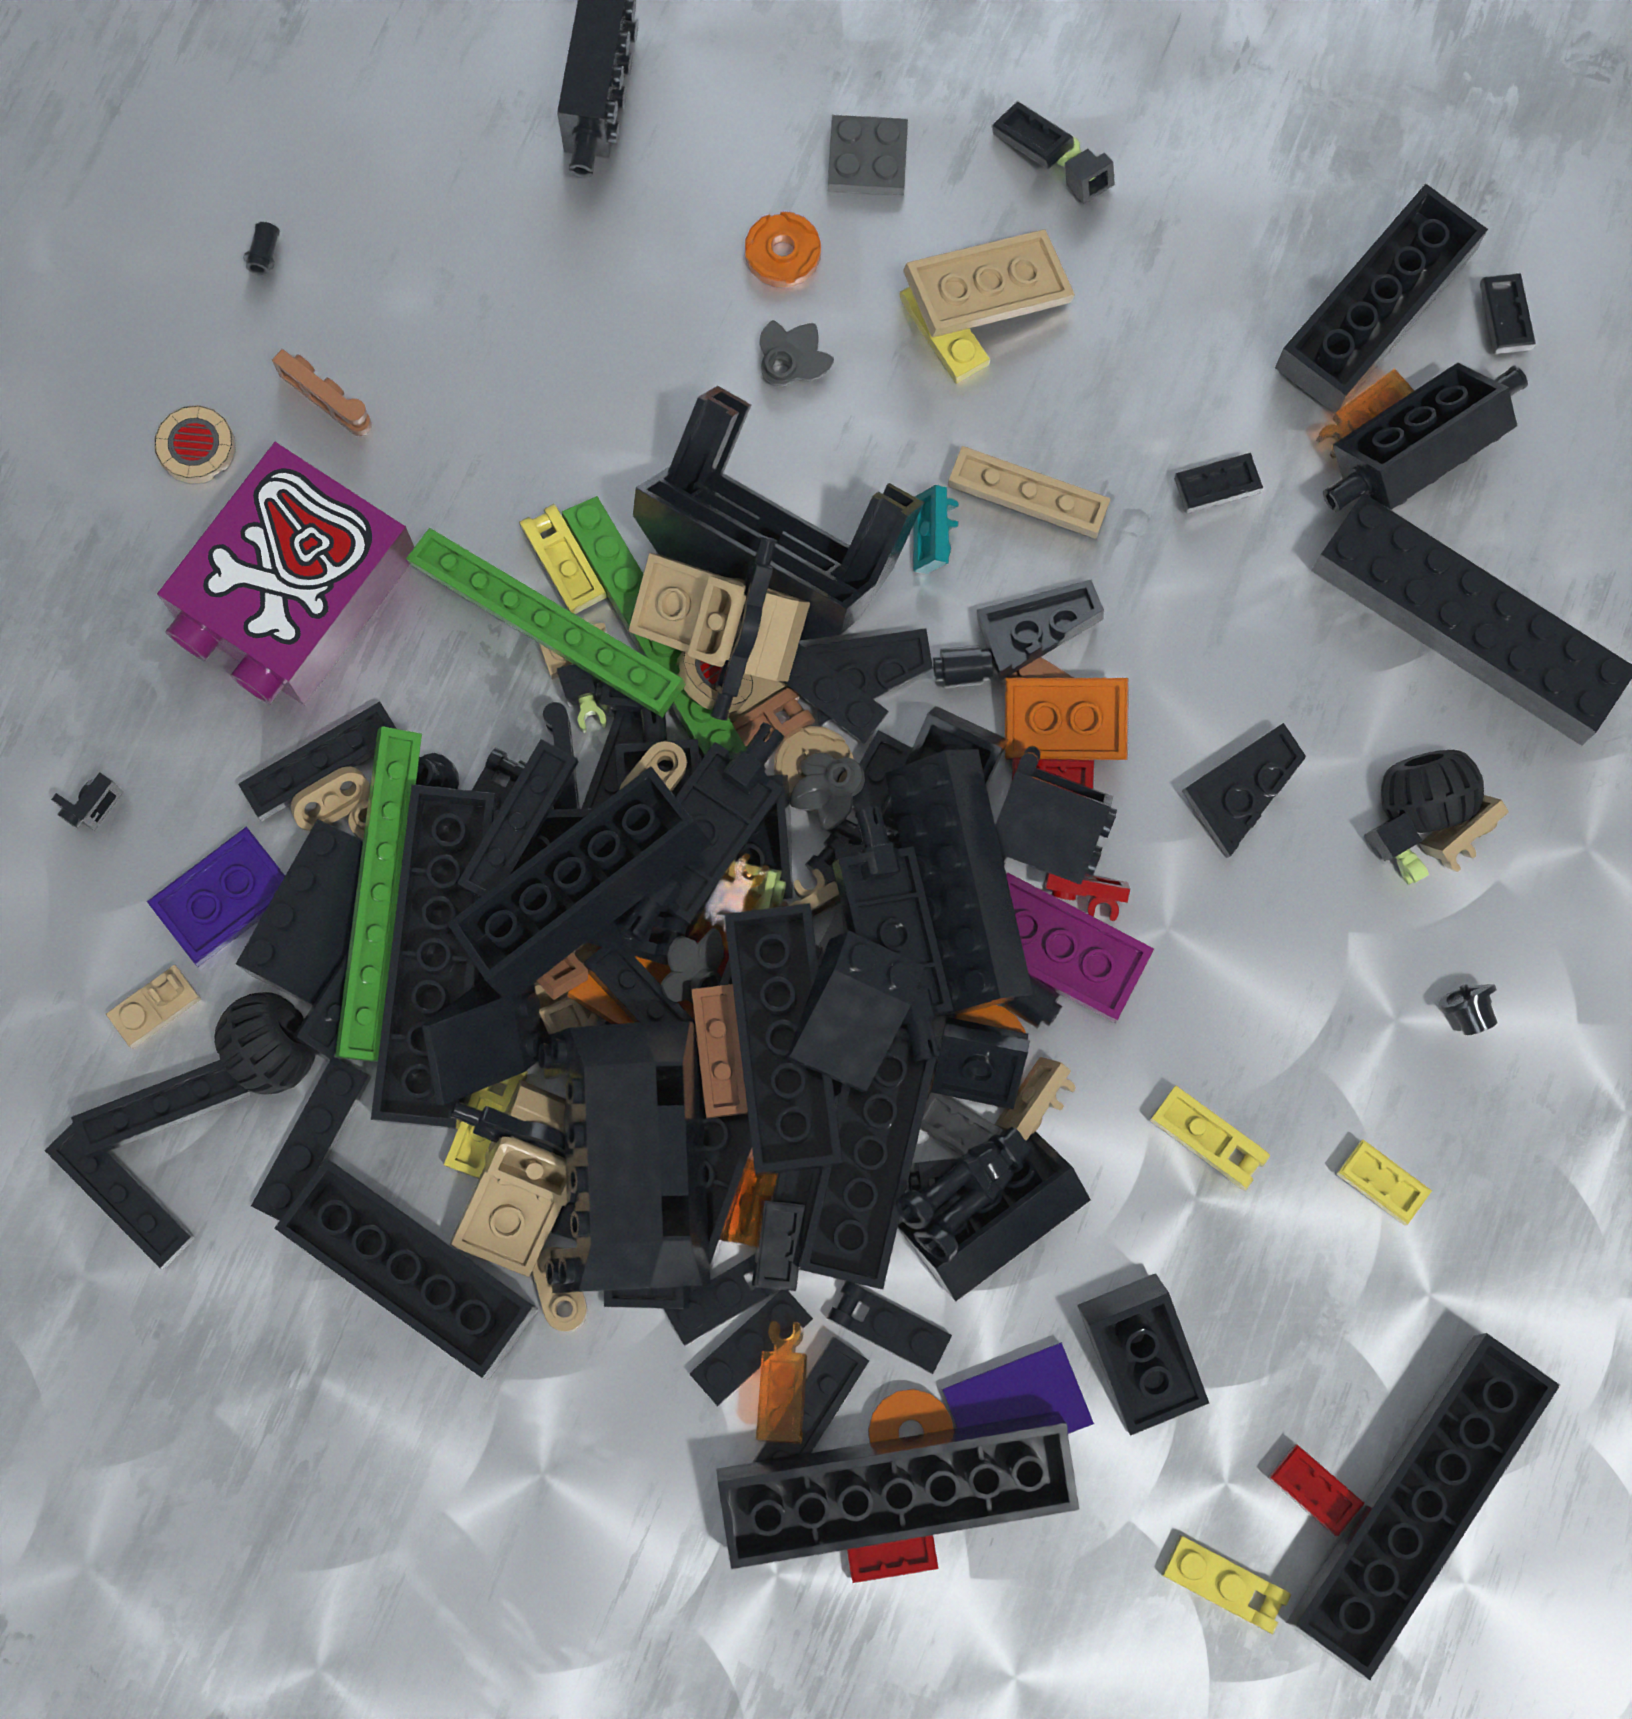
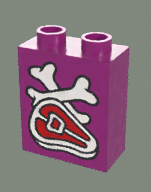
(285, 577)

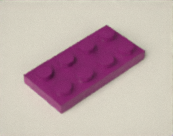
(1077, 951)

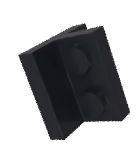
(980, 1063)

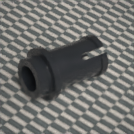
(263, 244)

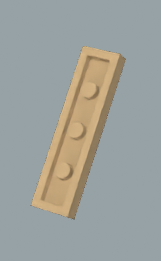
(1029, 492)

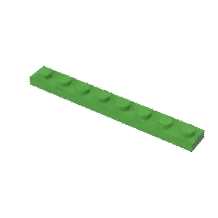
(621, 581)
(546, 622)
(377, 894)

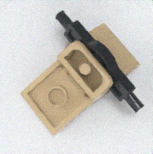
(722, 619)
(520, 1181)

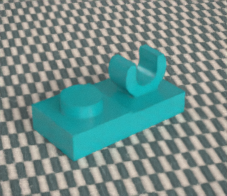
(932, 530)

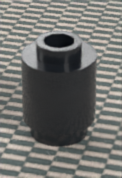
(963, 666)
(1037, 1008)

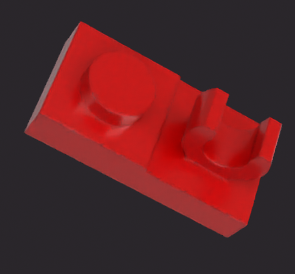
(1100, 888)

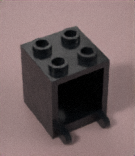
(1053, 821)

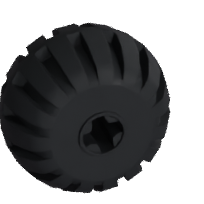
(1433, 789)
(259, 1046)

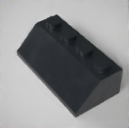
(309, 917)
(1029, 1208)

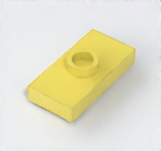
(1383, 1182)

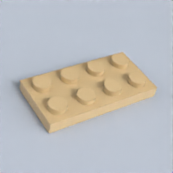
(988, 283)

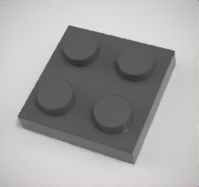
(867, 155)

